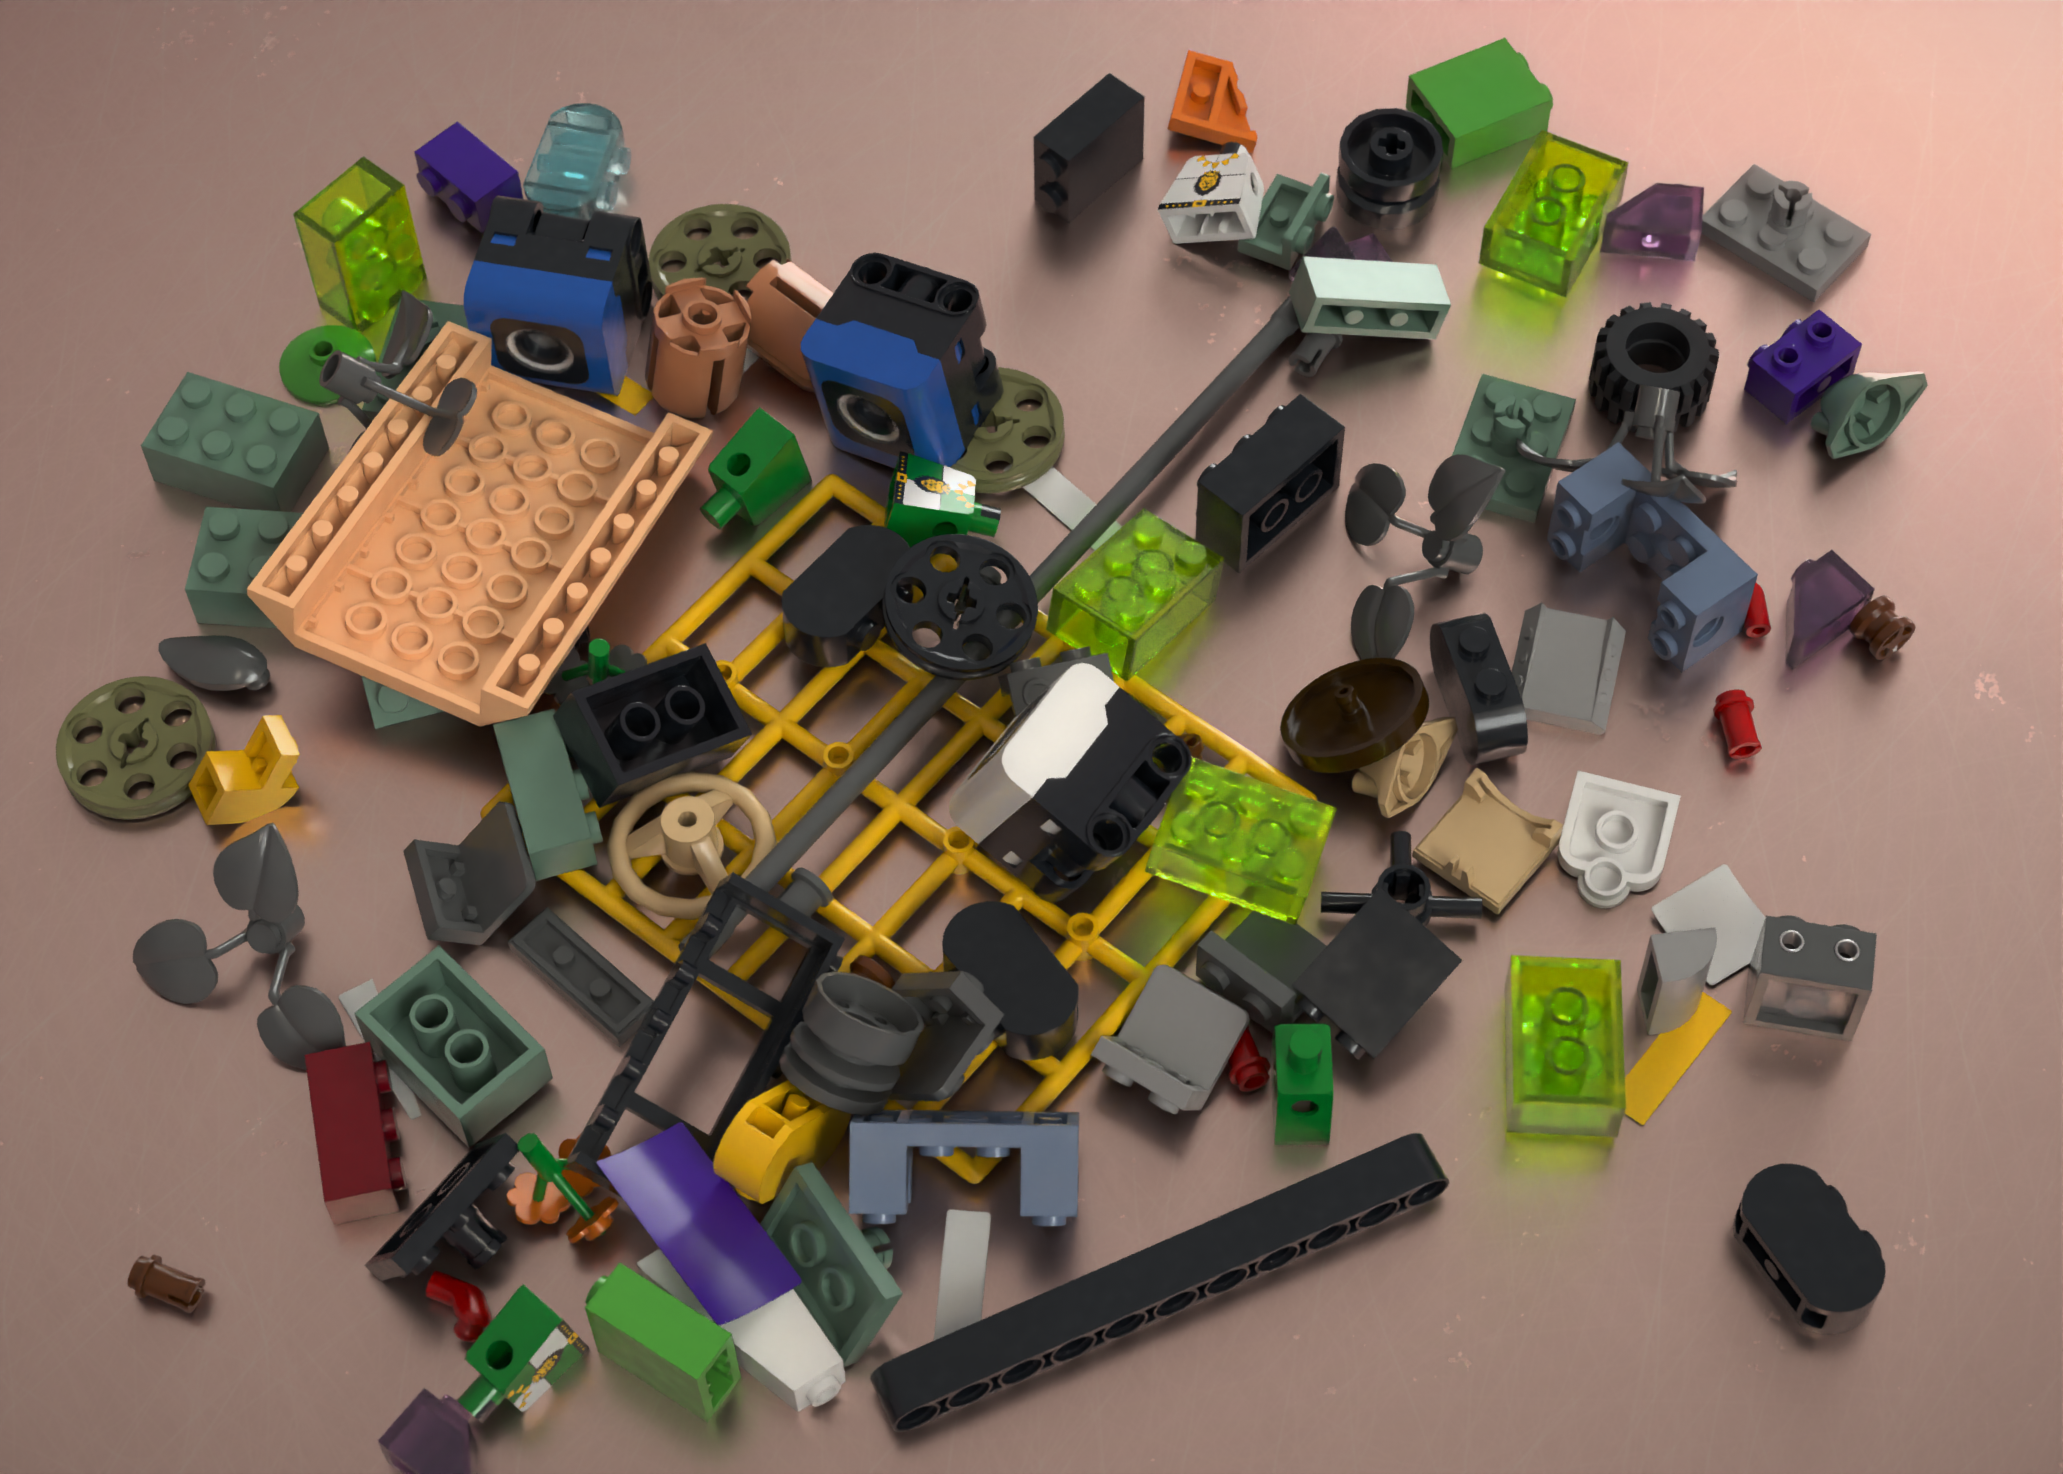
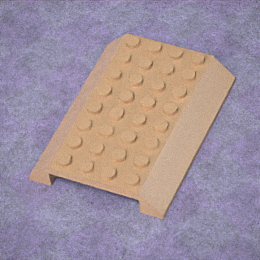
(475, 563)

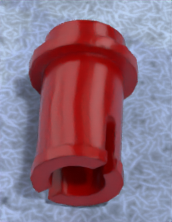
(1737, 722)
(1247, 1066)

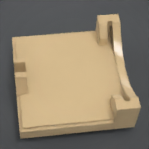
(1487, 843)

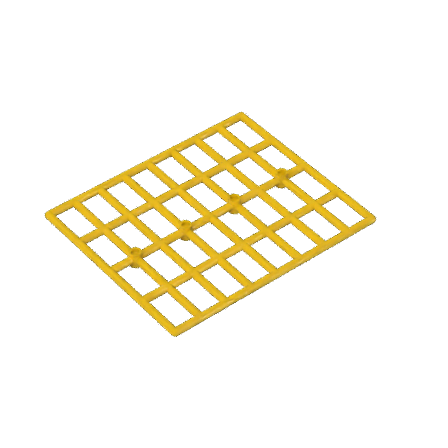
(958, 848)

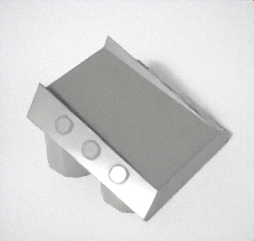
(1567, 667)

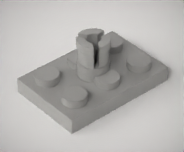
(1784, 232)

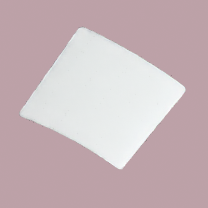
(1719, 903)

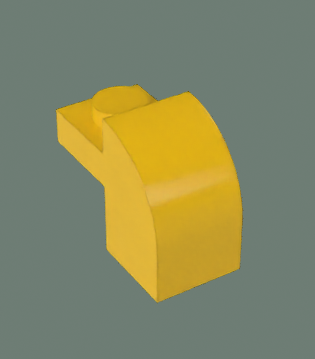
(250, 781)

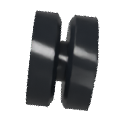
(1389, 168)

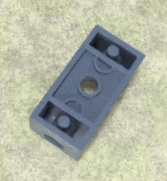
(1703, 579)
(884, 1157)

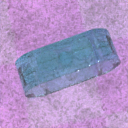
(578, 162)

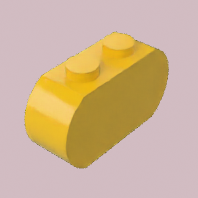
(773, 1137)

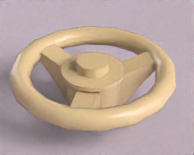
(684, 837)

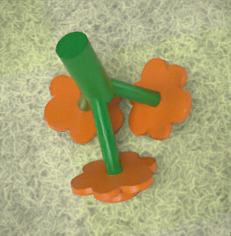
(556, 1189)

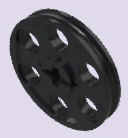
(938, 606)

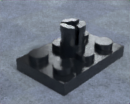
(451, 1215)

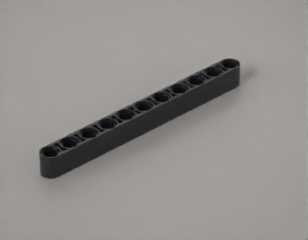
(1157, 1282)

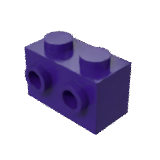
(465, 174)
(1801, 365)

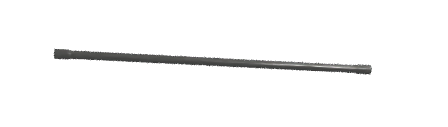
(1044, 578)

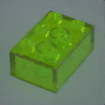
(1553, 213)
(360, 245)
(1135, 593)
(1241, 840)
(1564, 1046)

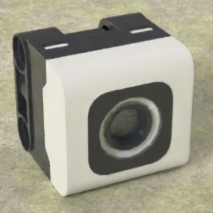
(1070, 783)

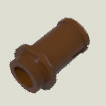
(165, 1283)

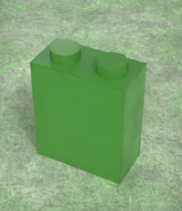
(1480, 101)
(662, 1341)

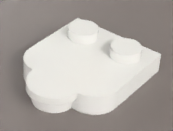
(1615, 837)

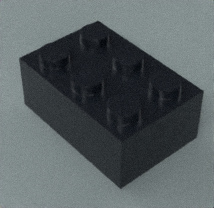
(1269, 482)
(651, 724)

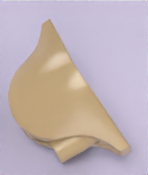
(1408, 772)

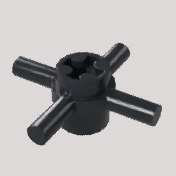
(1408, 884)

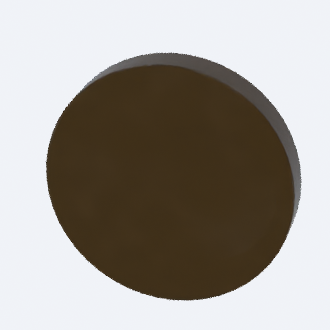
(1355, 715)

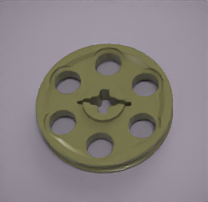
(719, 246)
(1012, 430)
(126, 730)

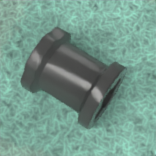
(806, 892)

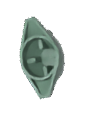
(1865, 409)

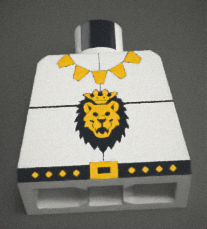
(1214, 198)

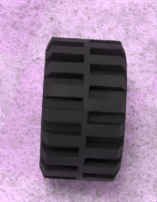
(1659, 339)

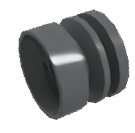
(851, 1043)

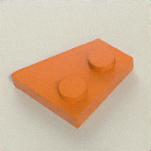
(1210, 103)

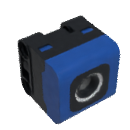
(560, 294)
(901, 362)

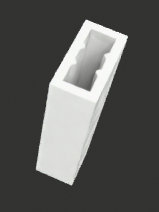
(773, 1343)

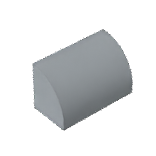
(1674, 977)

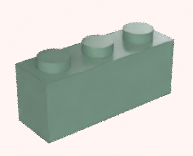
(1369, 298)
(547, 795)

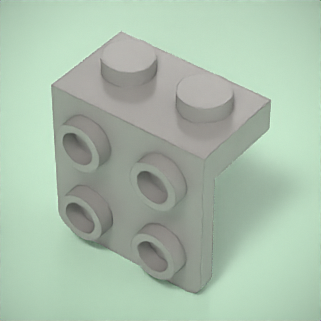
(1174, 1041)

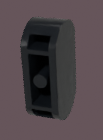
(838, 599)
(1478, 688)
(1017, 977)
(1809, 1248)

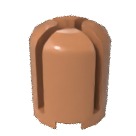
(782, 311)
(697, 348)

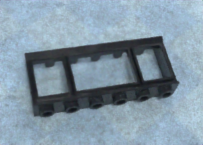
(693, 962)

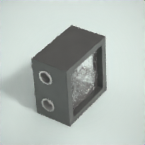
(1810, 977)

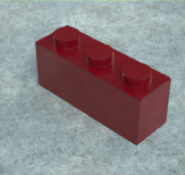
(354, 1133)

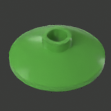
(307, 354)

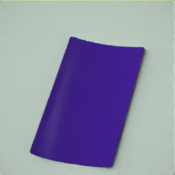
(700, 1224)

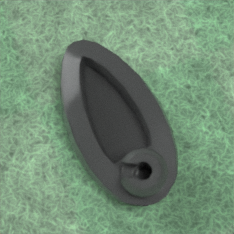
(216, 662)

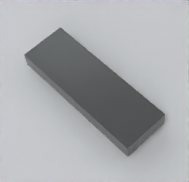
(582, 976)

